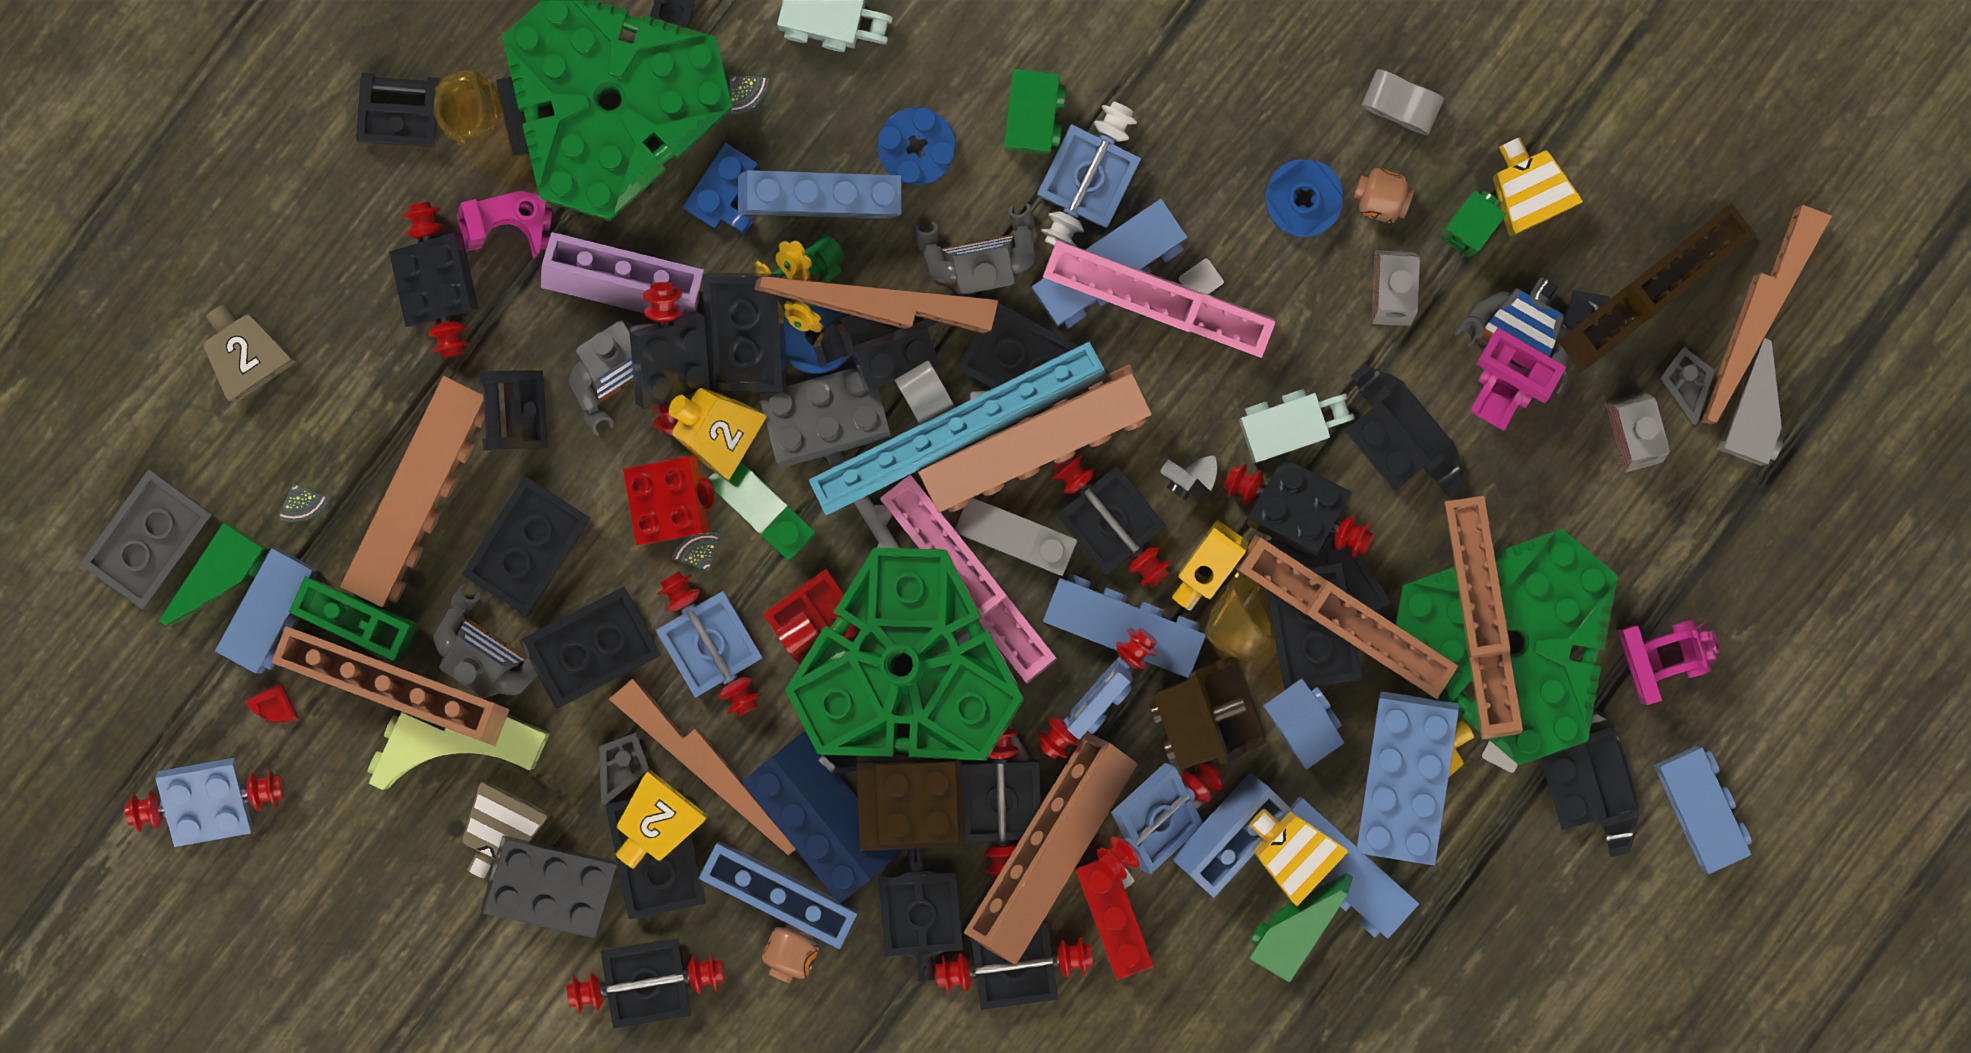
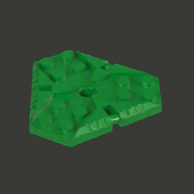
(573, 56)
(1554, 599)
(953, 696)

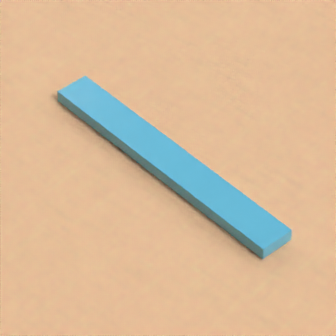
(957, 428)

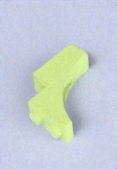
(418, 740)

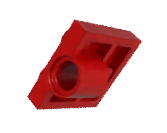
(668, 499)
(805, 613)

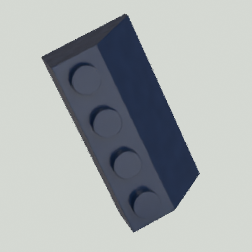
(817, 816)

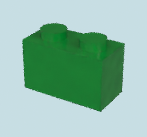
(1032, 112)
(1473, 223)

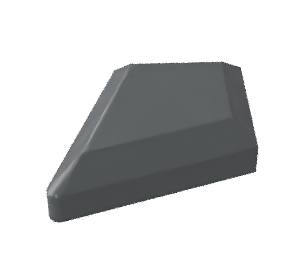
(1688, 383)
(620, 765)

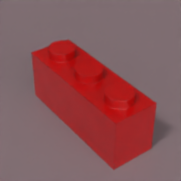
(1114, 920)

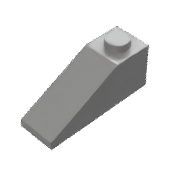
(1755, 415)
(1016, 536)

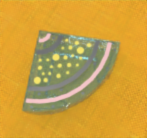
(746, 92)
(302, 504)
(698, 550)

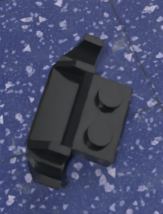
(877, 348)
(1401, 434)
(1594, 785)

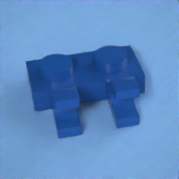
(718, 191)

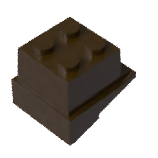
(1208, 715)
(909, 802)

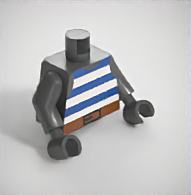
(980, 263)
(1524, 318)
(602, 370)
(477, 656)

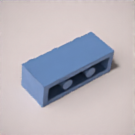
(265, 612)
(1704, 809)
(1225, 839)

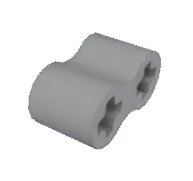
(1402, 102)
(924, 392)

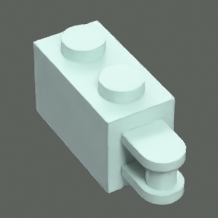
(831, 22)
(1291, 424)

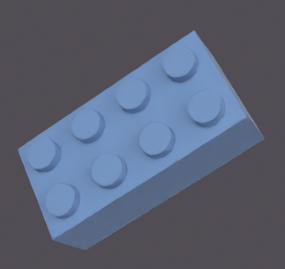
(1407, 778)

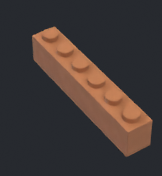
(1038, 439)
(415, 493)
(390, 686)
(1051, 848)

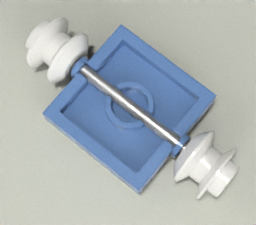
(1089, 175)

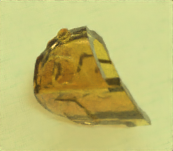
(466, 105)
(1240, 621)

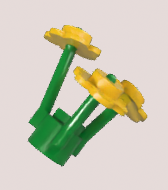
(798, 264)

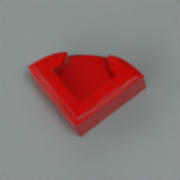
(273, 705)

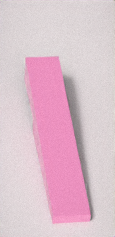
(1159, 298)
(1000, 616)

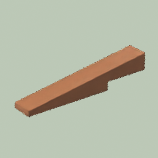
(1763, 304)
(887, 305)
(1346, 616)
(1483, 618)
(698, 756)

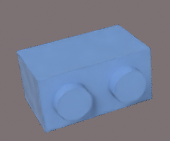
(1305, 722)

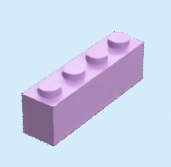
(614, 274)

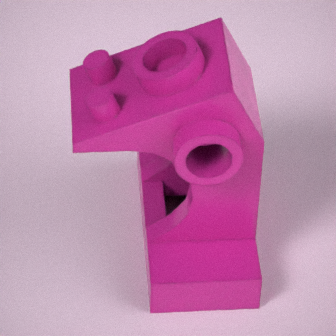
(479, 217)
(1507, 384)
(1696, 646)

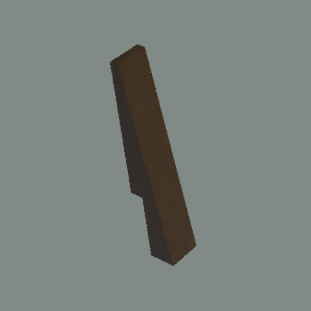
(1655, 287)

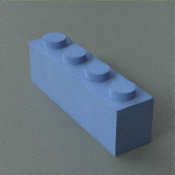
(819, 194)
(1135, 243)
(1107, 618)
(1372, 891)
(778, 894)

